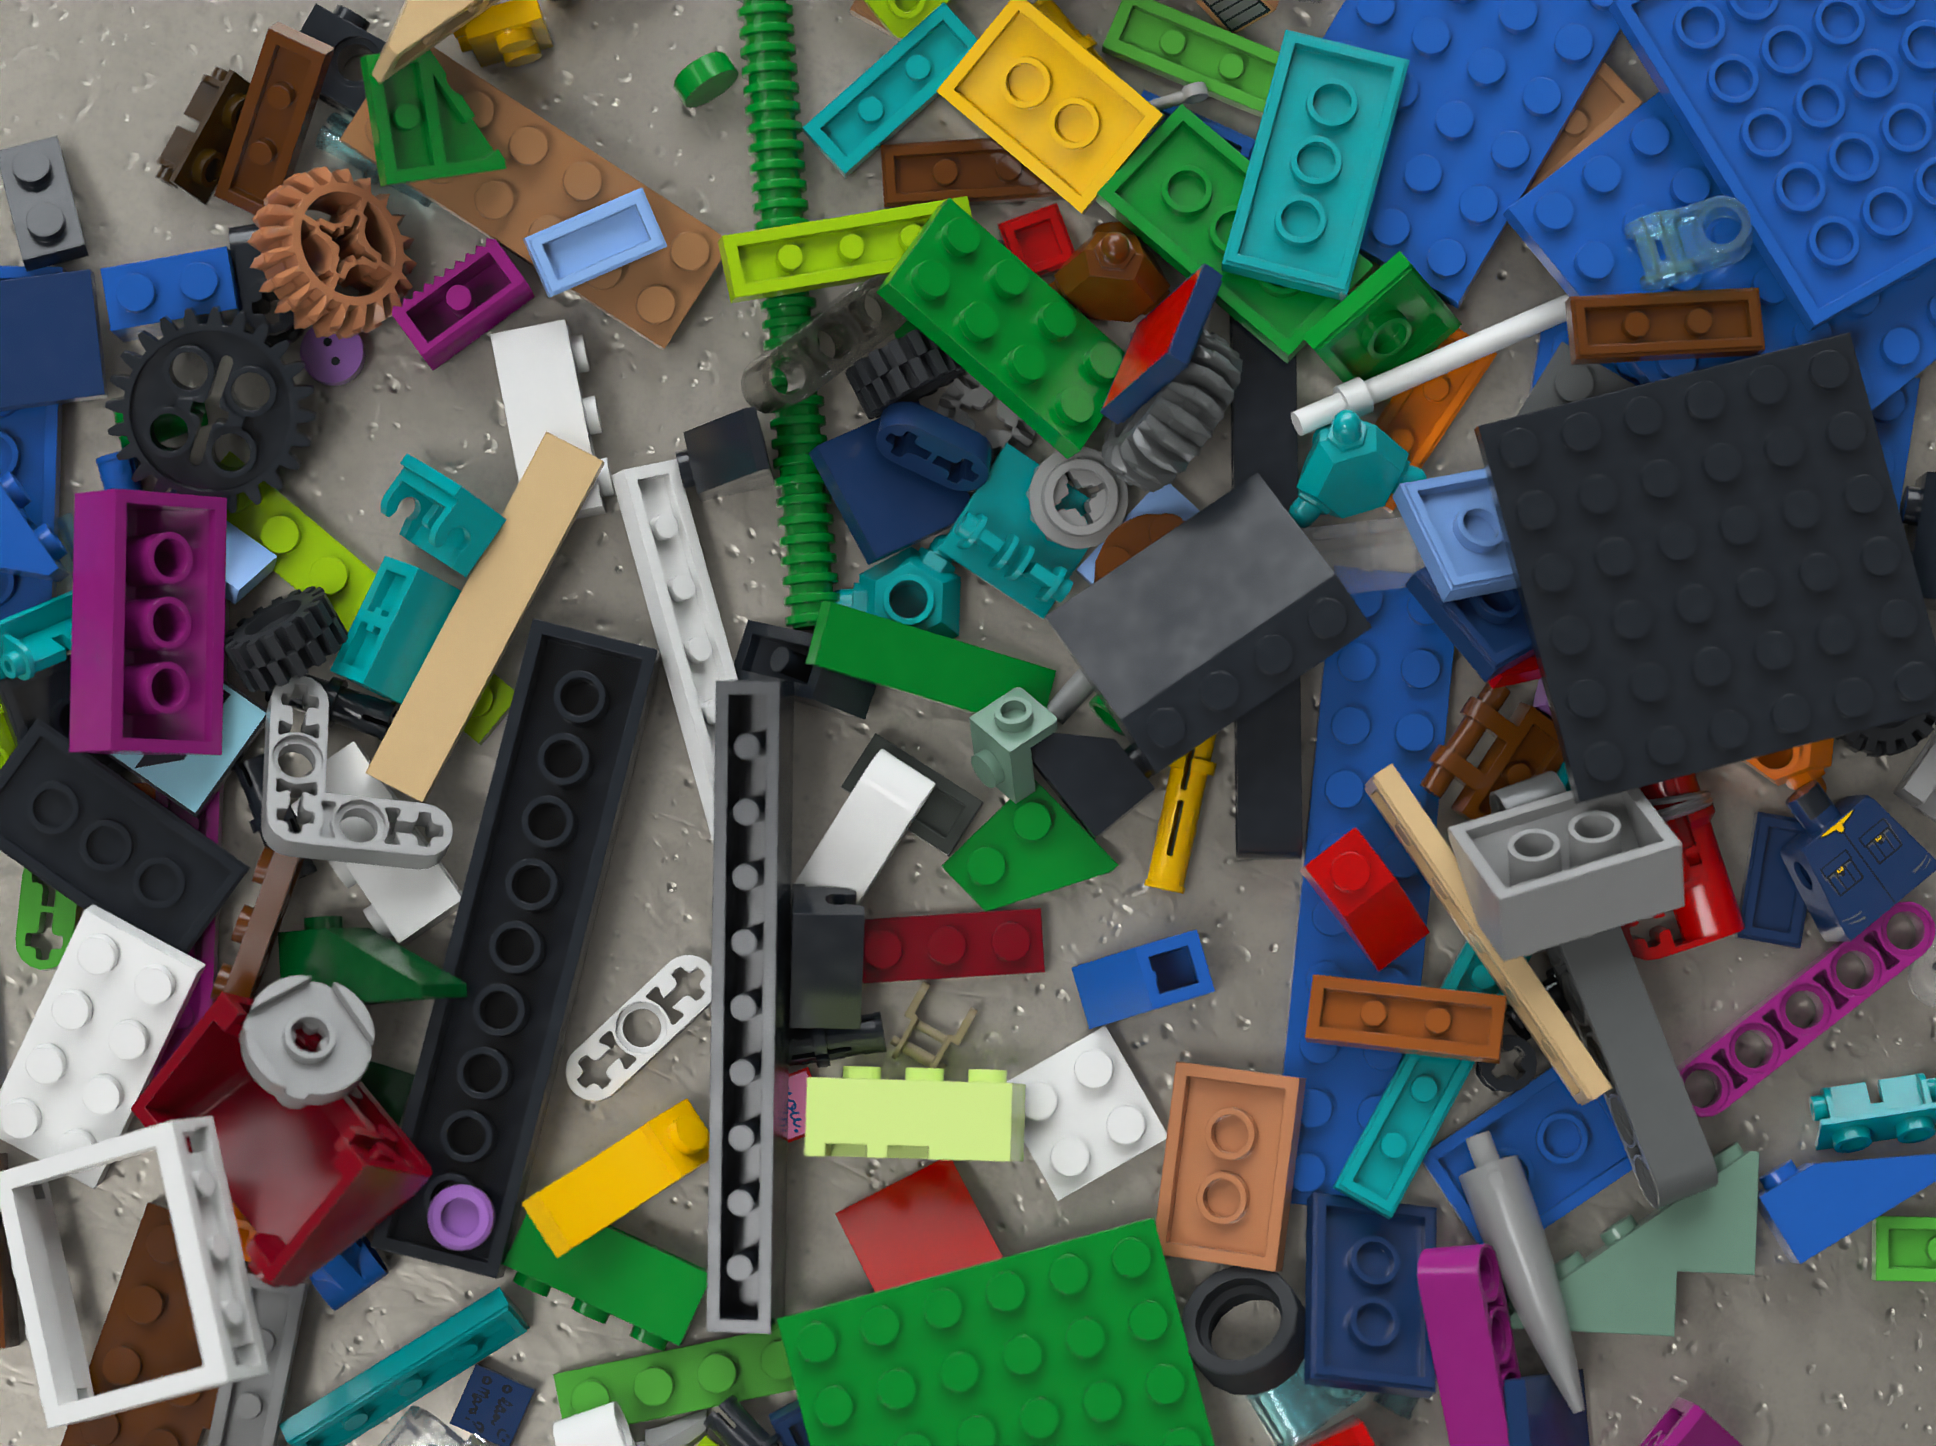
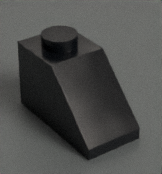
(726, 456)
(781, 654)
(1093, 777)

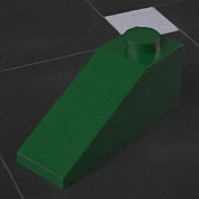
(362, 962)

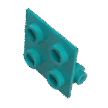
(1005, 546)

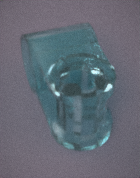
(1685, 241)
(1299, 1409)

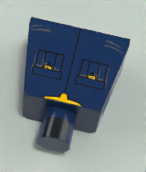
(1850, 861)

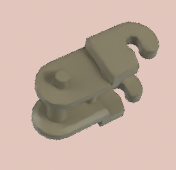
(915, 1052)

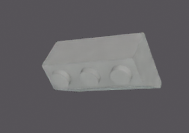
(1567, 869)

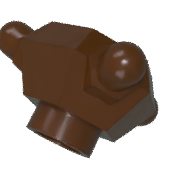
(1112, 276)

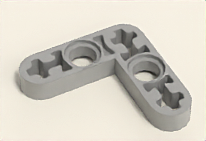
(323, 811)

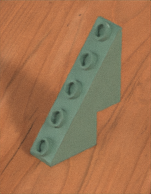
(1633, 1277)

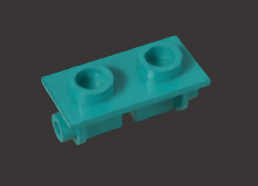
(36, 638)
(1853, 1123)

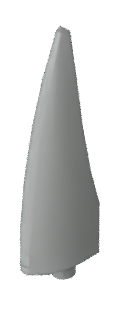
(1513, 1227)

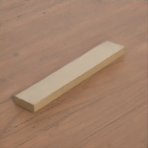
(485, 618)
(1512, 976)

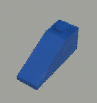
(1828, 1200)

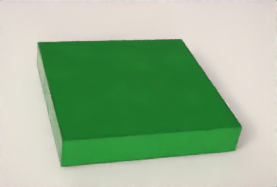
(1382, 323)

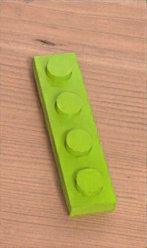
(821, 251)

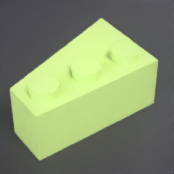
(916, 1116)

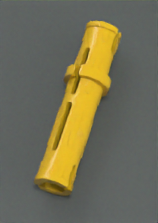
(1169, 871)

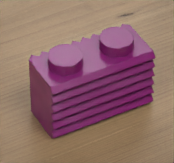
(463, 303)

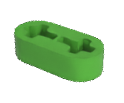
(33, 917)

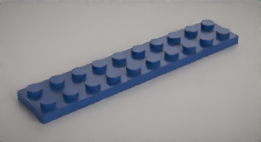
(1377, 707)

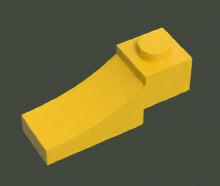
(620, 1178)

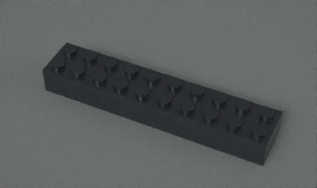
(523, 931)

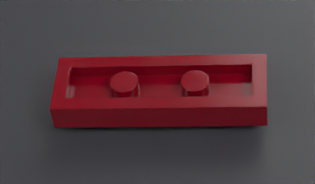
(953, 946)

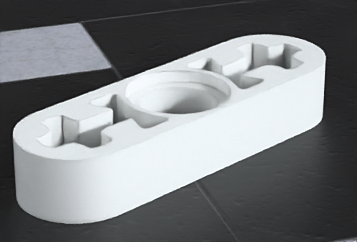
(597, 1050)

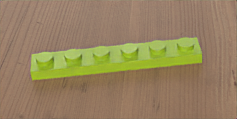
(314, 558)

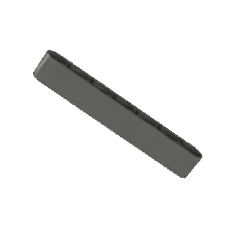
(1627, 1046)

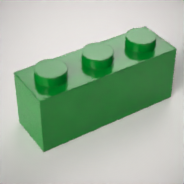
(615, 1277)

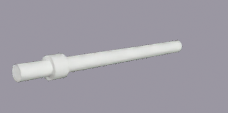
(1362, 395)

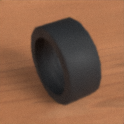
(1216, 1298)

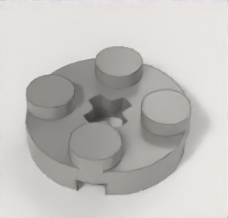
(297, 1075)

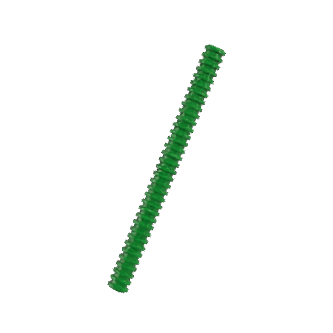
(781, 204)

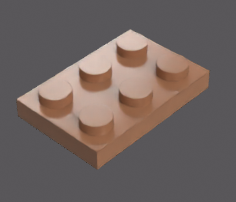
(1229, 1165)

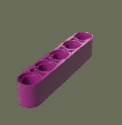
(1831, 1004)
(1469, 1340)

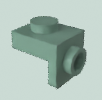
(1004, 739)

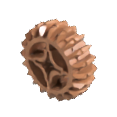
(310, 257)

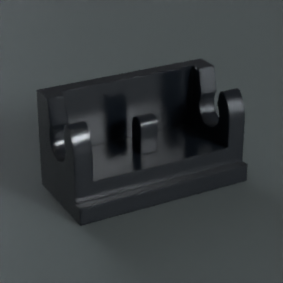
(826, 958)

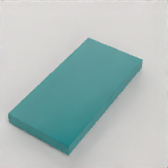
(1315, 165)

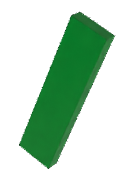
(919, 661)

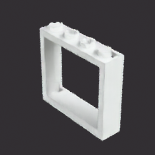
(208, 1255)

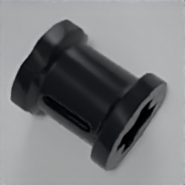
(1525, 1063)

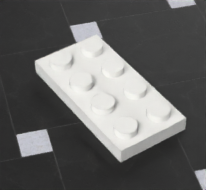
(95, 1039)

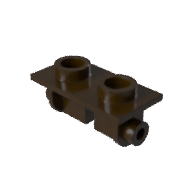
(197, 158)

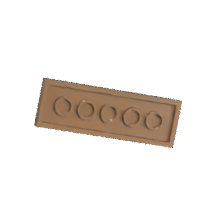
(551, 181)

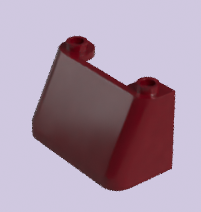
(297, 1175)

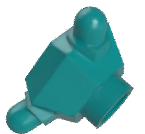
(1350, 470)
(911, 590)

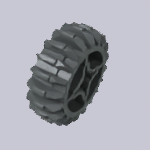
(1177, 420)

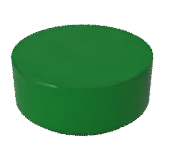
(705, 79)

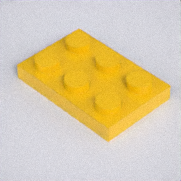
(1050, 103)

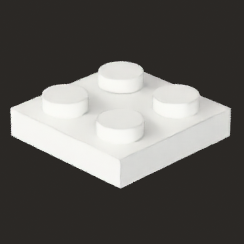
(1085, 1113)

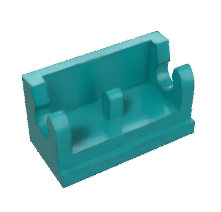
(446, 516)
(395, 629)

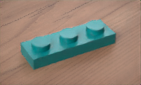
(890, 91)

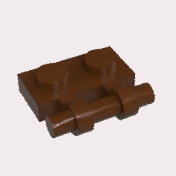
(1521, 750)

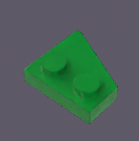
(423, 125)
(1026, 853)

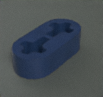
(934, 446)

